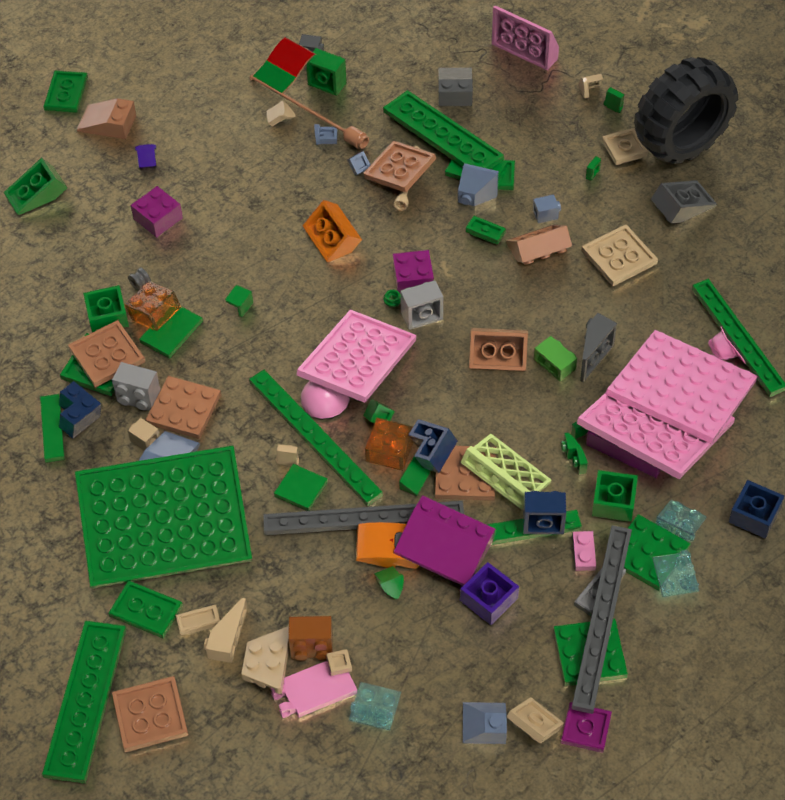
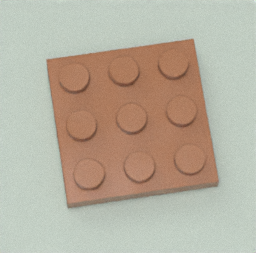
(399, 166)
(103, 352)
(183, 407)
(459, 482)
(149, 714)

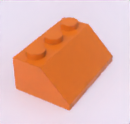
(331, 231)

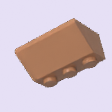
(540, 243)
(498, 349)

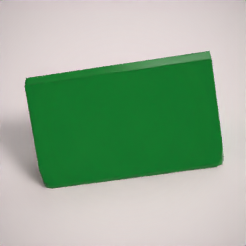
(414, 477)

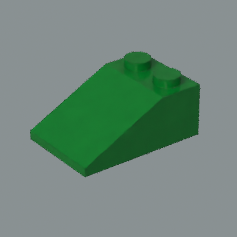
(35, 187)

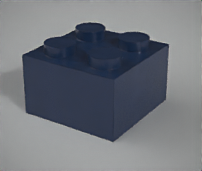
(756, 509)
(544, 512)

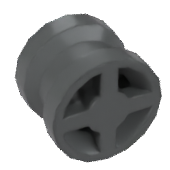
(139, 278)

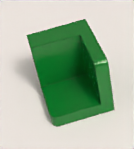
(240, 298)
(378, 410)

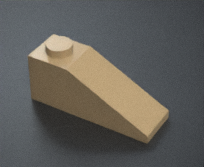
(225, 635)

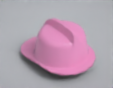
(723, 348)

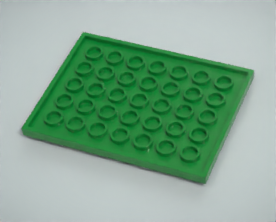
(162, 516)

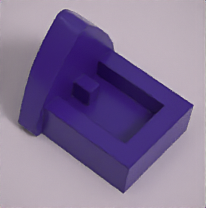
(146, 155)

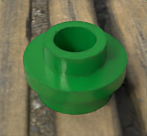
(392, 294)

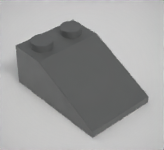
(455, 86)
(682, 200)
(598, 343)

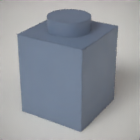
(546, 208)

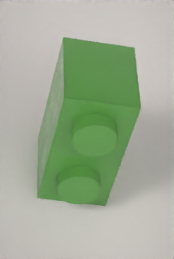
(555, 358)

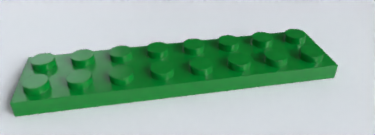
(442, 132)
(84, 702)

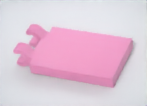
(313, 690)

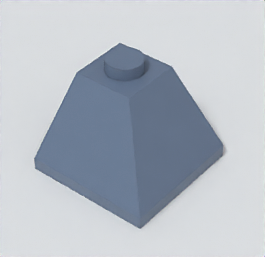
(477, 185)
(484, 723)

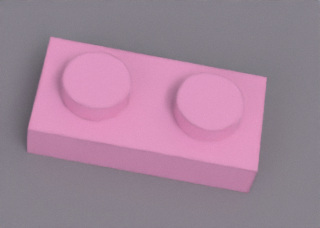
(584, 551)

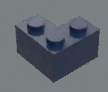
(79, 409)
(434, 444)

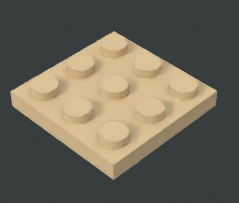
(619, 255)

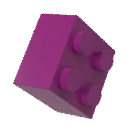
(156, 211)
(412, 269)

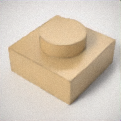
(339, 662)

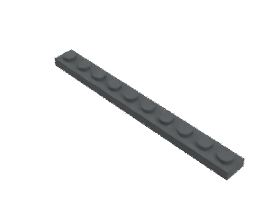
(341, 518)
(601, 620)

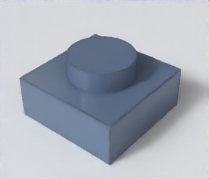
(358, 163)

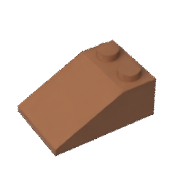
(109, 118)

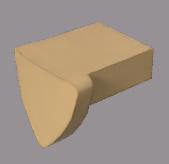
(589, 83)
(279, 112)
(287, 455)

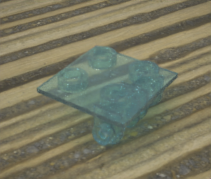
(682, 518)
(676, 574)
(374, 706)

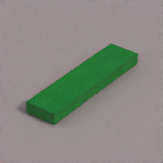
(52, 434)

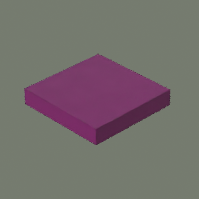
(586, 729)

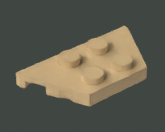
(267, 660)

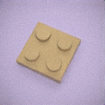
(624, 146)
(535, 720)

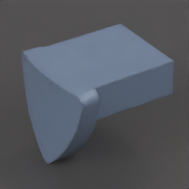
(325, 135)

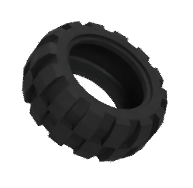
(661, 116)

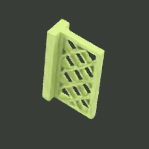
(499, 477)

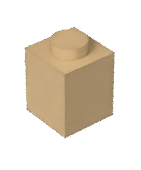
(143, 433)

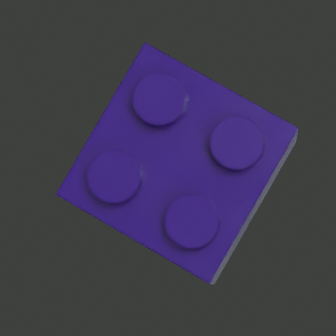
(489, 593)

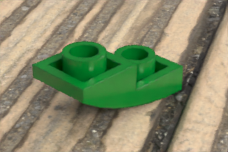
(574, 452)

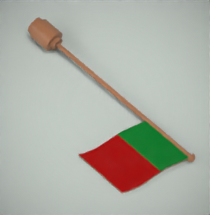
(281, 72)

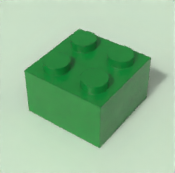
(326, 72)
(105, 307)
(614, 495)

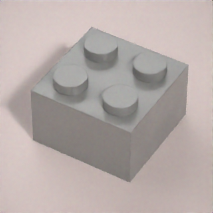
(421, 305)
(136, 386)

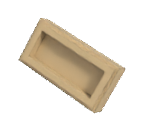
(197, 620)

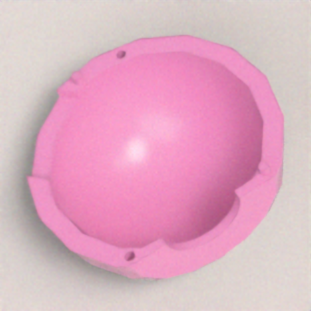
(322, 401)

